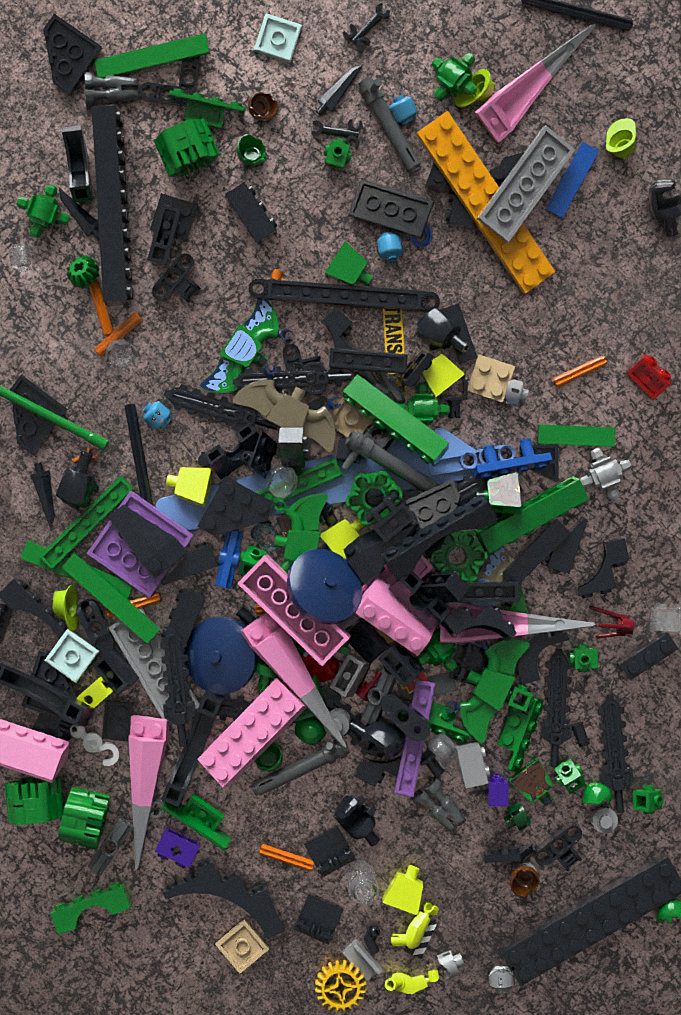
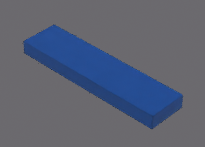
(572, 180)

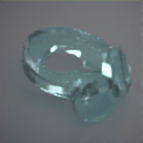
(256, 534)

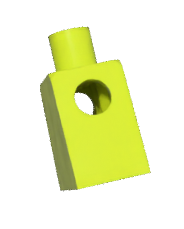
(441, 375)
(192, 484)
(342, 535)
(95, 693)
(405, 891)

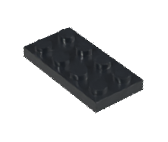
(391, 208)

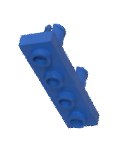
(504, 467)

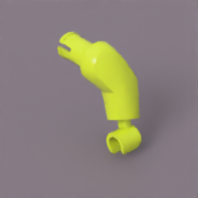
(416, 928)
(410, 985)

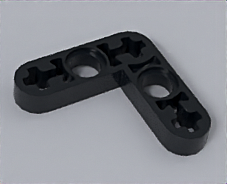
(162, 87)

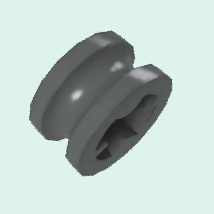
(161, 812)

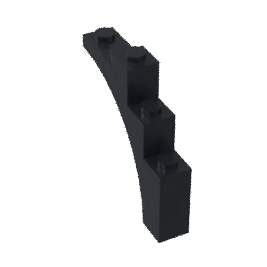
(208, 880)

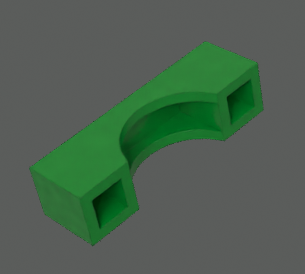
(113, 899)

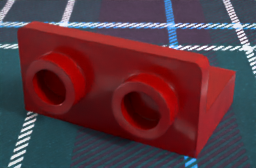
(650, 376)
(325, 672)

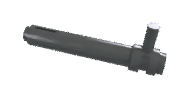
(375, 99)
(367, 448)
(326, 755)

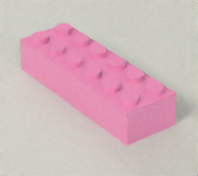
(268, 587)
(252, 732)

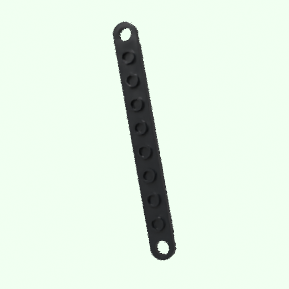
(343, 295)

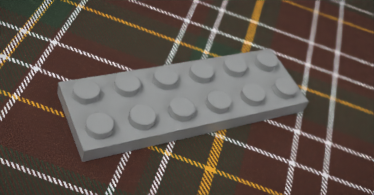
(526, 184)
(146, 663)

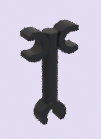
(358, 37)
(352, 133)

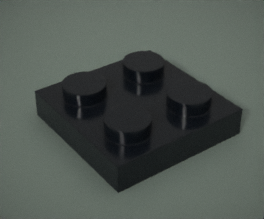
(187, 215)
(367, 641)

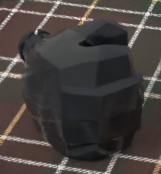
(665, 208)
(440, 331)
(77, 483)
(381, 734)
(357, 818)

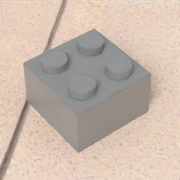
(471, 764)

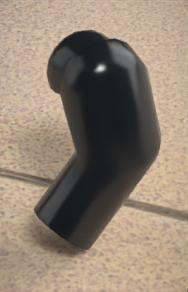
(370, 938)

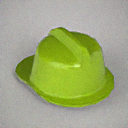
(484, 89)
(621, 138)
(65, 606)

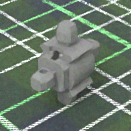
(605, 473)

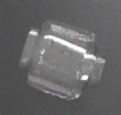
(22, 257)

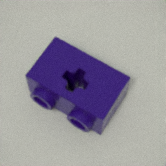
(496, 791)
(187, 850)

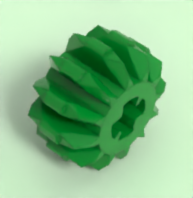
(83, 271)

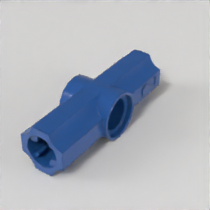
(229, 559)

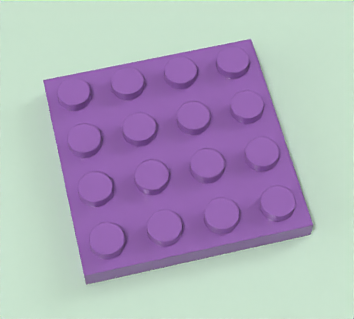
(116, 554)

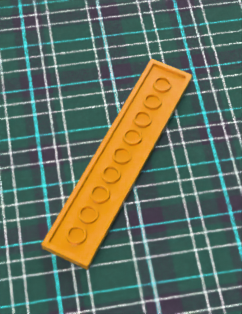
(475, 189)

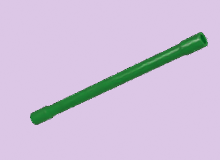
(92, 438)

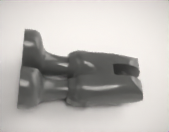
(116, 89)
(387, 386)
(446, 803)

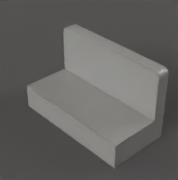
(357, 954)

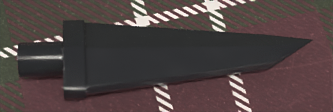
(335, 93)
(82, 217)
(43, 487)

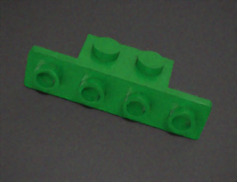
(210, 109)
(443, 723)
(518, 731)
(201, 818)

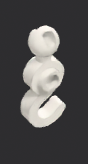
(93, 743)

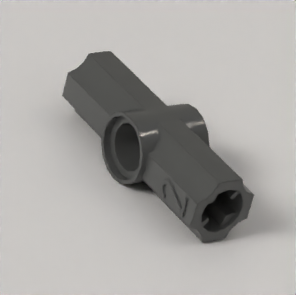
(383, 687)
(103, 855)

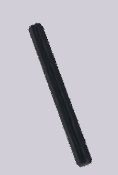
(582, 12)
(138, 452)

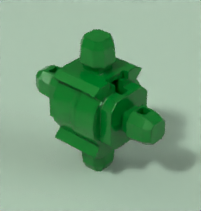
(454, 76)
(43, 211)
(424, 406)
(438, 653)

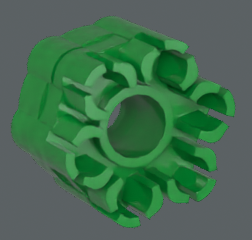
(185, 145)
(362, 484)
(473, 558)
(34, 804)
(84, 818)

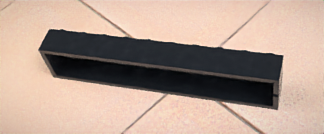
(111, 205)
(592, 919)

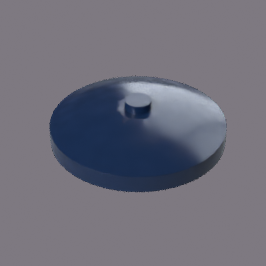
(324, 586)
(220, 656)

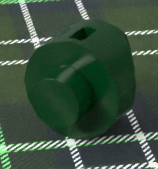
(517, 817)

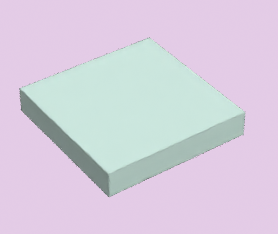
(278, 38)
(71, 655)

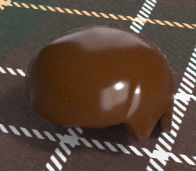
(263, 106)
(524, 880)

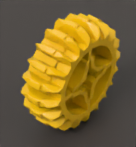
(333, 986)

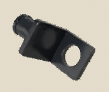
(454, 400)
(429, 760)

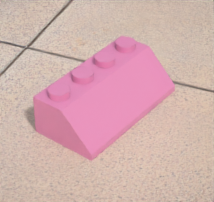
(392, 617)
(31, 751)

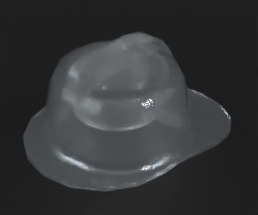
(443, 749)
(361, 882)

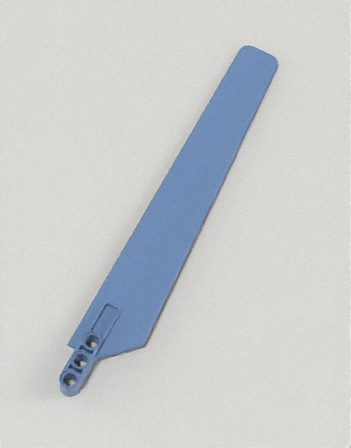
(447, 468)

